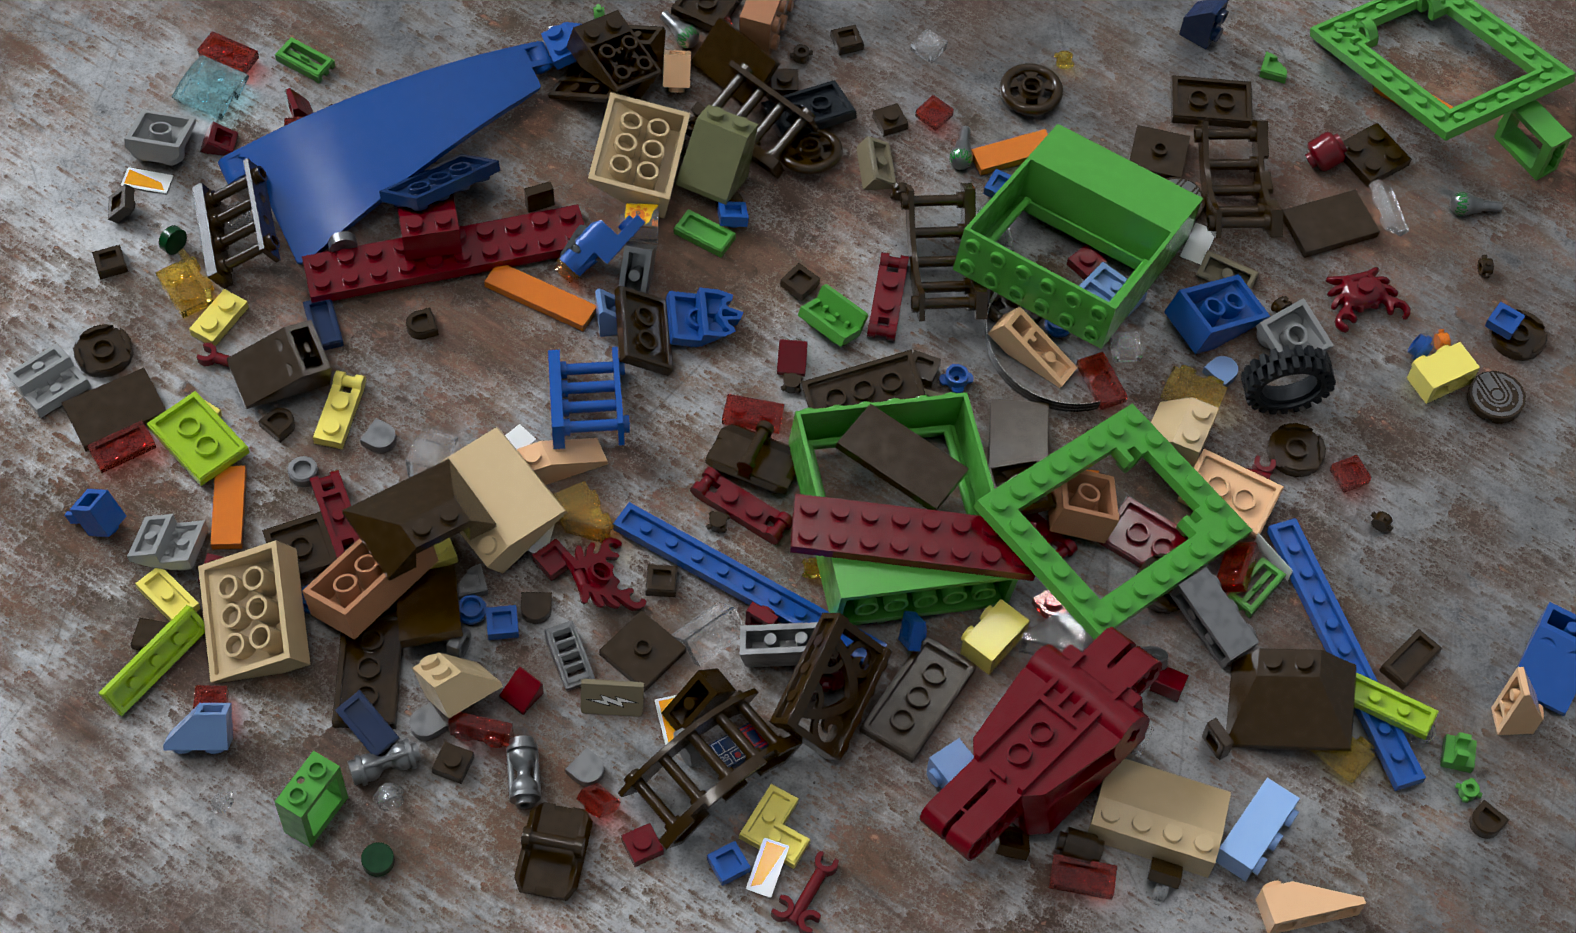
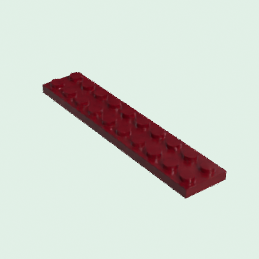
(484, 246)

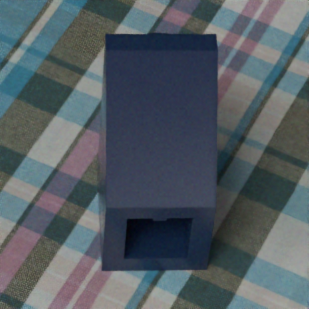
(1204, 22)

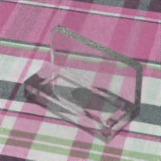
(710, 632)

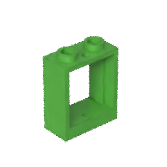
(1544, 127)
(311, 806)

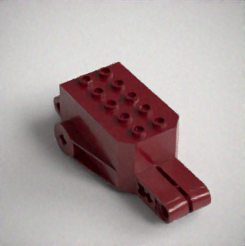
(1047, 742)

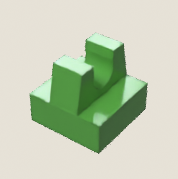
(1458, 752)

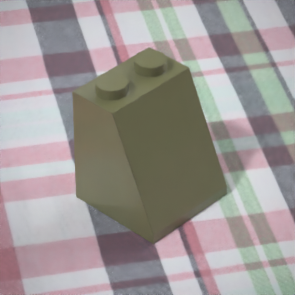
(718, 154)

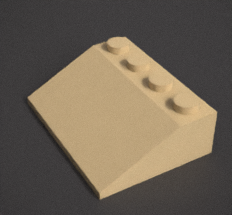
(638, 151)
(510, 494)
(254, 613)
(1161, 816)

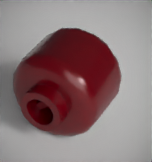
(1326, 151)

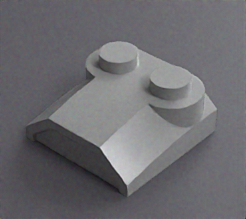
(159, 137)
(1293, 327)

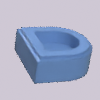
(1222, 368)

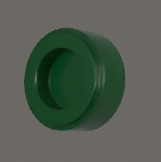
(172, 239)
(377, 859)

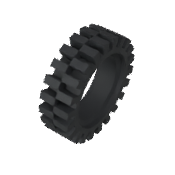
(1285, 363)

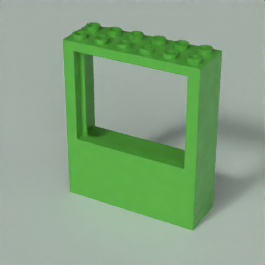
(1095, 200)
(884, 591)

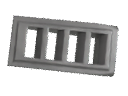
(563, 637)

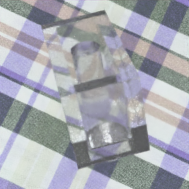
(428, 450)
(1056, 630)

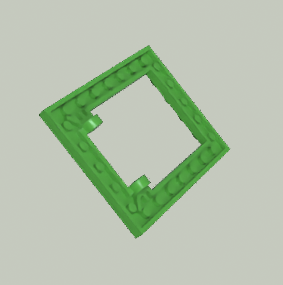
(1355, 32)
(1127, 438)

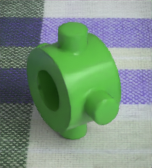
(598, 11)
(1468, 790)

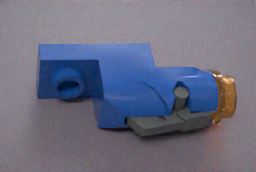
(594, 242)

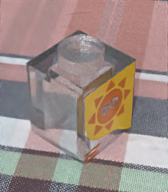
(650, 215)

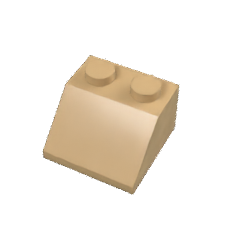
(1186, 425)
(454, 682)

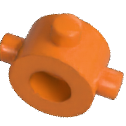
(1441, 339)

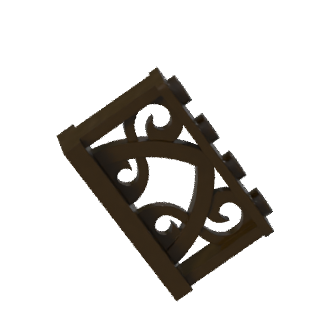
(858, 684)

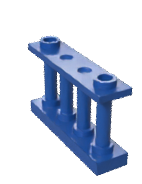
(562, 408)

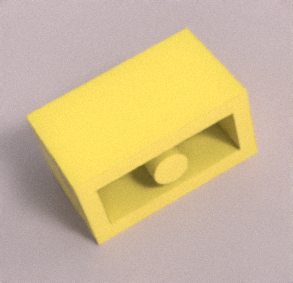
(1442, 372)
(993, 636)

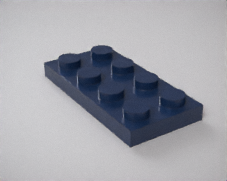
(440, 182)

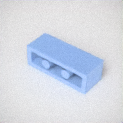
(1258, 830)

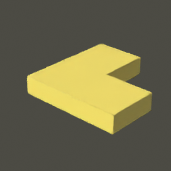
(769, 822)

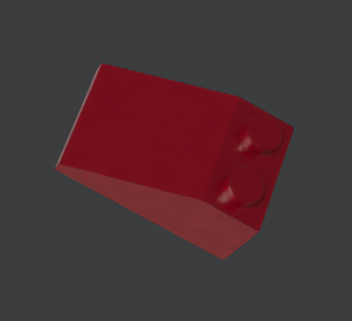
(431, 230)

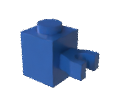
(96, 513)

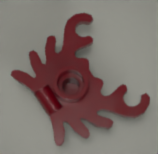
(1363, 292)
(596, 577)

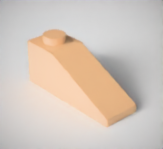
(1032, 347)
(559, 464)
(1517, 706)
(1301, 905)

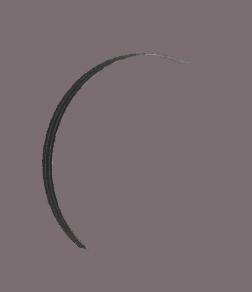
(1067, 407)

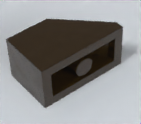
(699, 696)

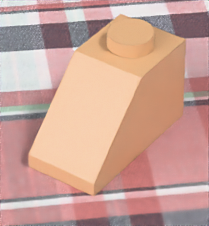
(677, 70)

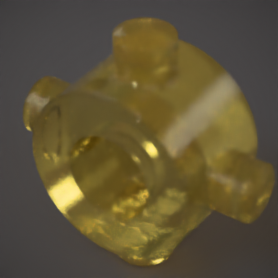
(1064, 59)
(810, 568)

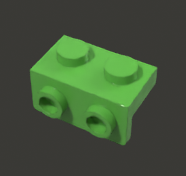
(834, 316)

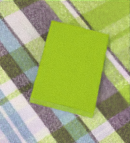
(198, 438)

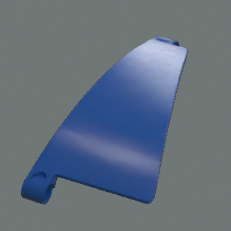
(336, 160)

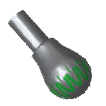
(685, 34)
(961, 154)
(1466, 204)

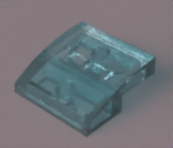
(210, 87)

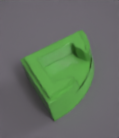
(1273, 69)

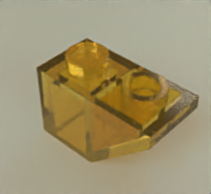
(583, 513)

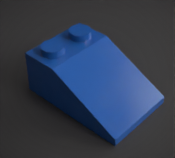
(1215, 312)

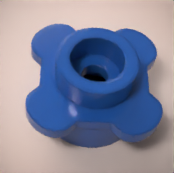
(956, 371)

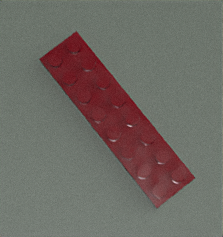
(902, 537)

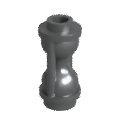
(522, 756)
(370, 767)

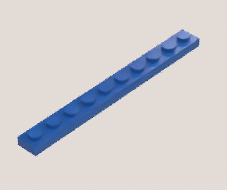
(720, 569)
(1340, 641)

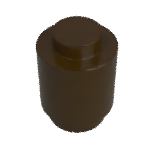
(1079, 845)

